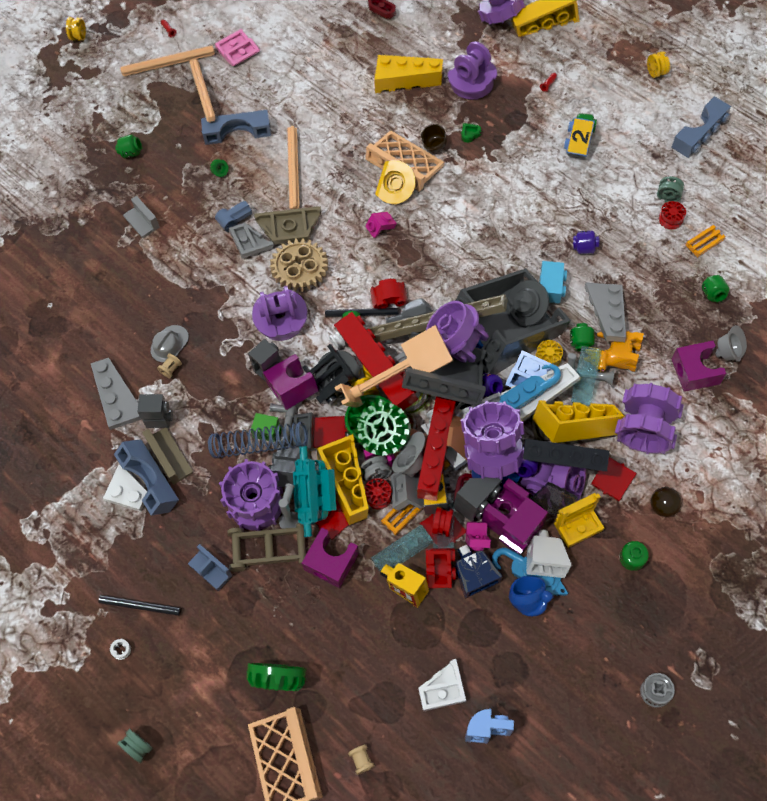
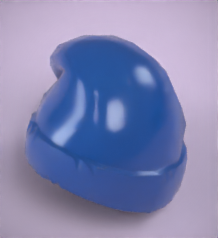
(530, 595)

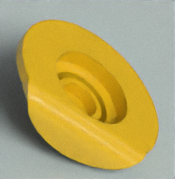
(396, 182)

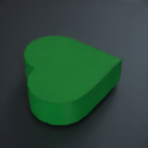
(469, 132)

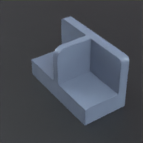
(210, 568)

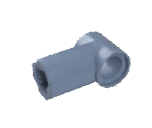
(231, 217)

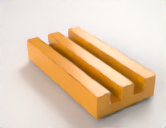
(715, 233)
(390, 526)

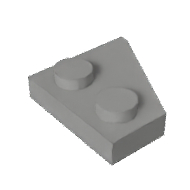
(248, 240)

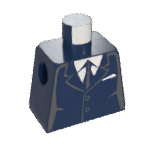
(475, 571)

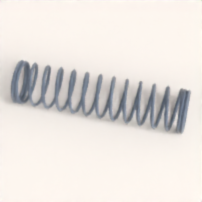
(219, 439)

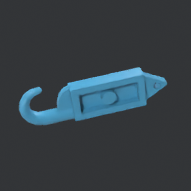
(530, 388)
(519, 566)

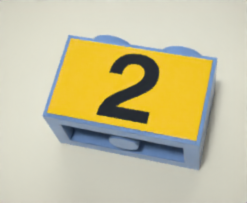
(579, 137)

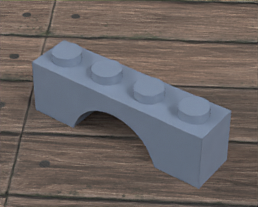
(253, 122)
(690, 139)
(137, 459)

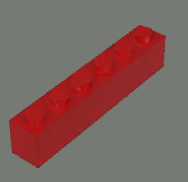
(373, 359)
(435, 449)

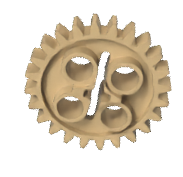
(299, 264)

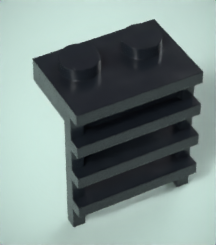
(328, 393)

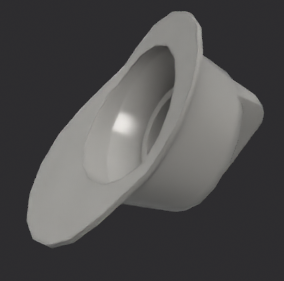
(168, 341)
(732, 345)
(411, 456)

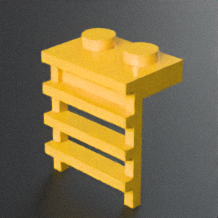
(579, 520)

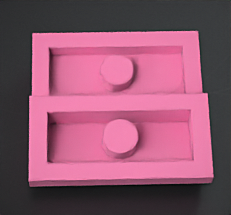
(236, 47)

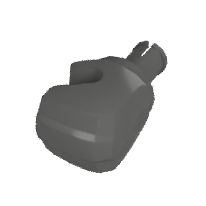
(412, 309)

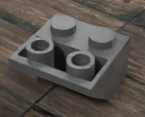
(476, 495)

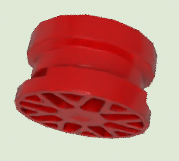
(666, 215)
(378, 494)
(442, 522)

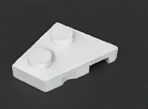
(125, 490)
(443, 688)

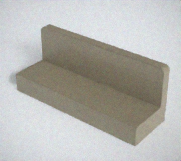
(168, 455)

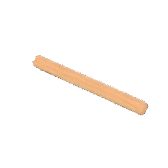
(167, 60)
(202, 90)
(293, 175)

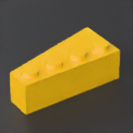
(544, 15)
(407, 72)
(576, 421)
(349, 488)

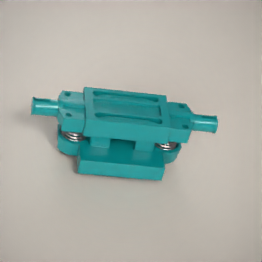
(313, 490)

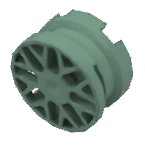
(670, 190)
(134, 745)

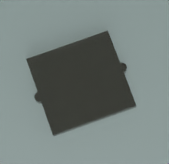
(553, 498)

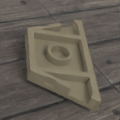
(288, 224)

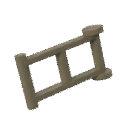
(238, 533)

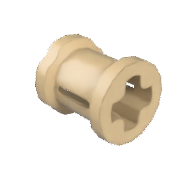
(171, 362)
(361, 759)

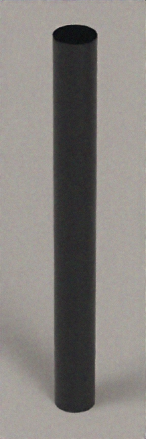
(363, 312)
(140, 605)

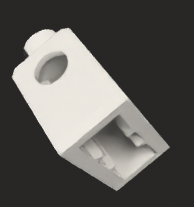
(547, 556)

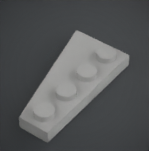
(609, 308)
(116, 398)

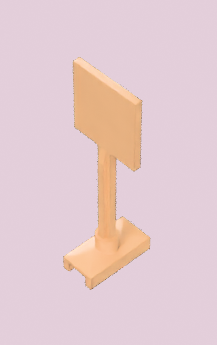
(423, 352)

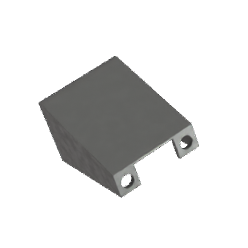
(505, 334)

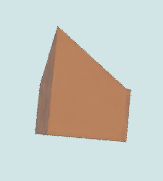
(456, 436)

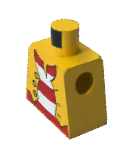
(406, 583)

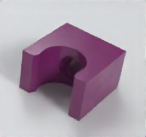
(690, 369)
(285, 385)
(510, 499)
(523, 525)
(327, 567)

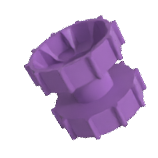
(499, 10)
(650, 419)
(493, 439)
(240, 484)

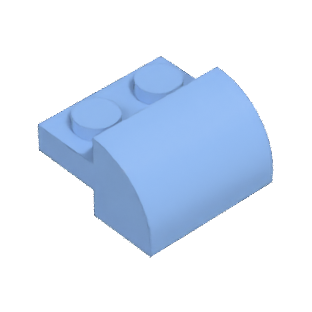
(525, 367)
(483, 726)

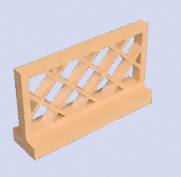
(379, 157)
(301, 750)

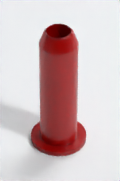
(171, 32)
(545, 86)

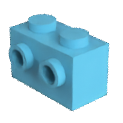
(552, 277)

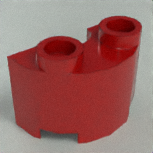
(389, 292)
(438, 567)

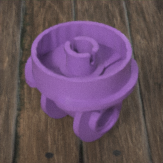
(473, 73)
(283, 303)
(459, 329)
(563, 476)

